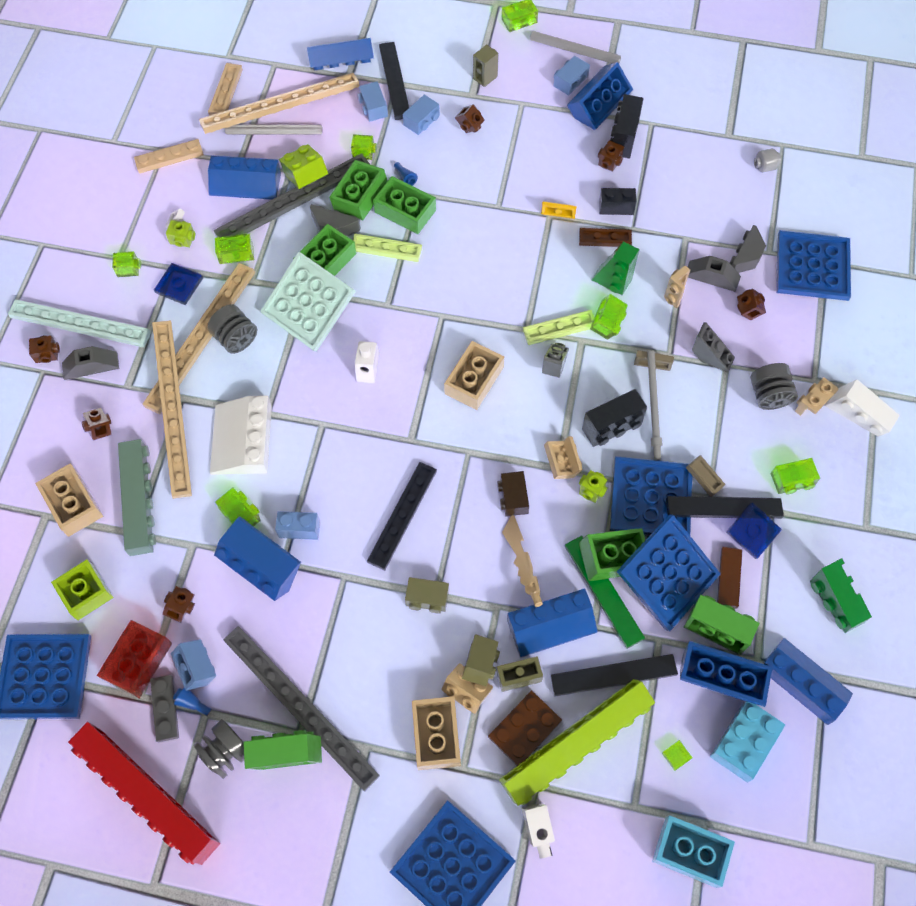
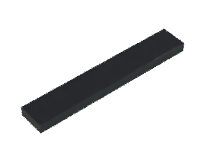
(394, 79)
(721, 506)
(402, 516)
(613, 675)

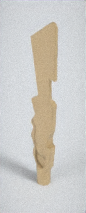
(522, 561)

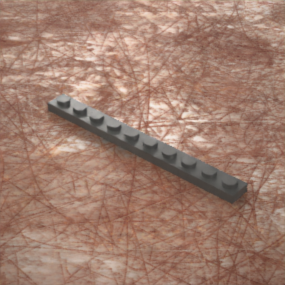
(286, 201)
(302, 708)

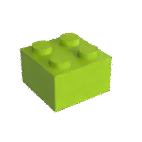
(303, 166)
(82, 590)

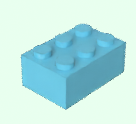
(747, 741)
(693, 851)

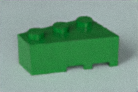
(618, 269)
(840, 597)

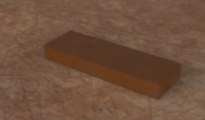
(604, 237)
(730, 577)

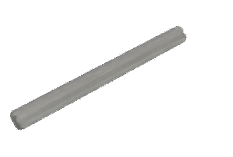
(575, 47)
(274, 129)

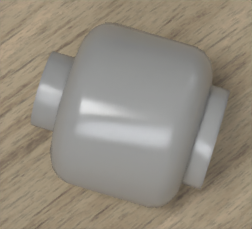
(767, 160)

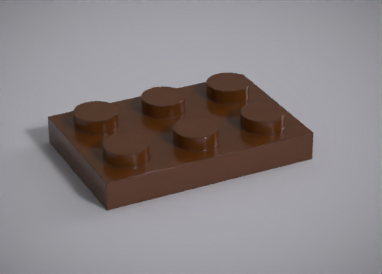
(525, 728)

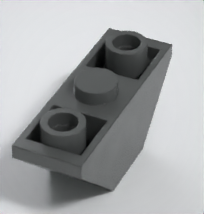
(343, 223)
(749, 252)
(714, 272)
(712, 350)
(555, 360)
(89, 361)

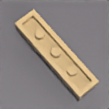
(225, 88)
(168, 156)

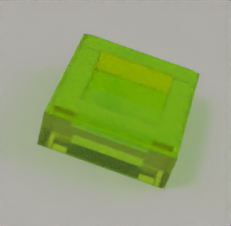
(677, 755)

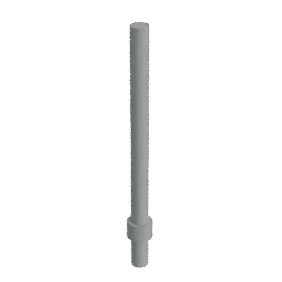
(656, 440)

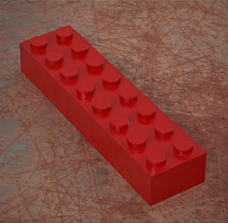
(144, 793)

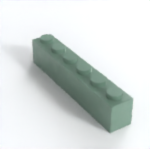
(136, 497)

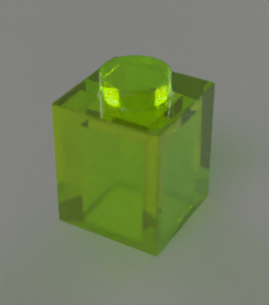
(363, 144)
(126, 264)

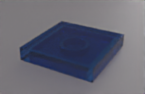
(178, 284)
(753, 530)

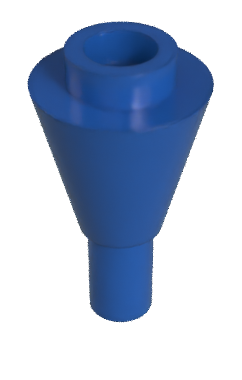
(406, 175)
(190, 701)

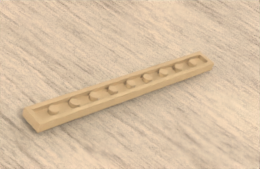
(278, 103)
(200, 335)
(172, 410)

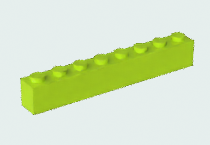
(577, 742)

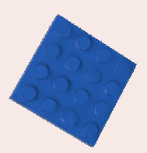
(814, 265)
(642, 491)
(668, 572)
(43, 676)
(452, 862)

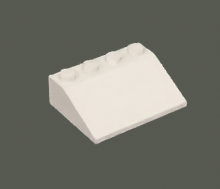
(241, 436)

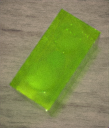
(519, 15)
(234, 248)
(609, 317)
(795, 476)
(234, 505)

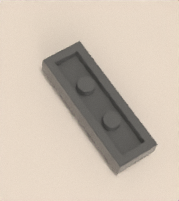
(164, 709)

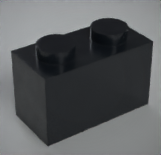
(617, 201)

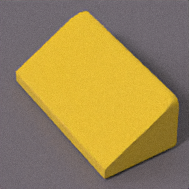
(558, 210)

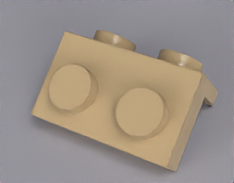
(676, 286)
(817, 397)
(563, 458)
(465, 692)

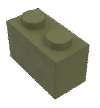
(485, 65)
(427, 595)
(480, 660)
(519, 674)

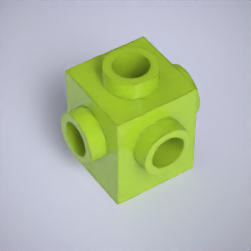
(180, 233)
(593, 486)

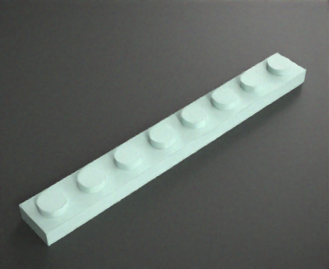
(79, 323)

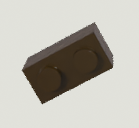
(514, 493)

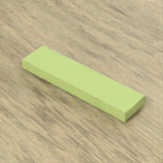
(387, 247)
(558, 327)

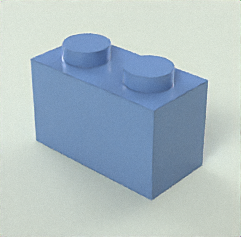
(571, 75)
(373, 101)
(421, 114)
(297, 525)
(193, 664)

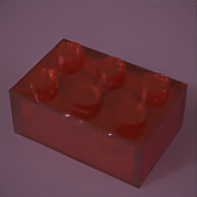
(134, 659)

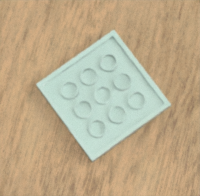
(307, 301)

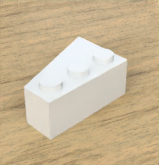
(863, 408)

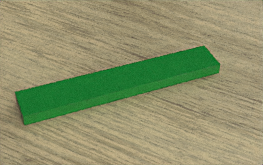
(608, 599)

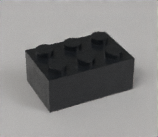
(627, 123)
(614, 418)

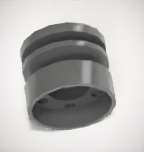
(232, 328)
(773, 386)
(221, 749)

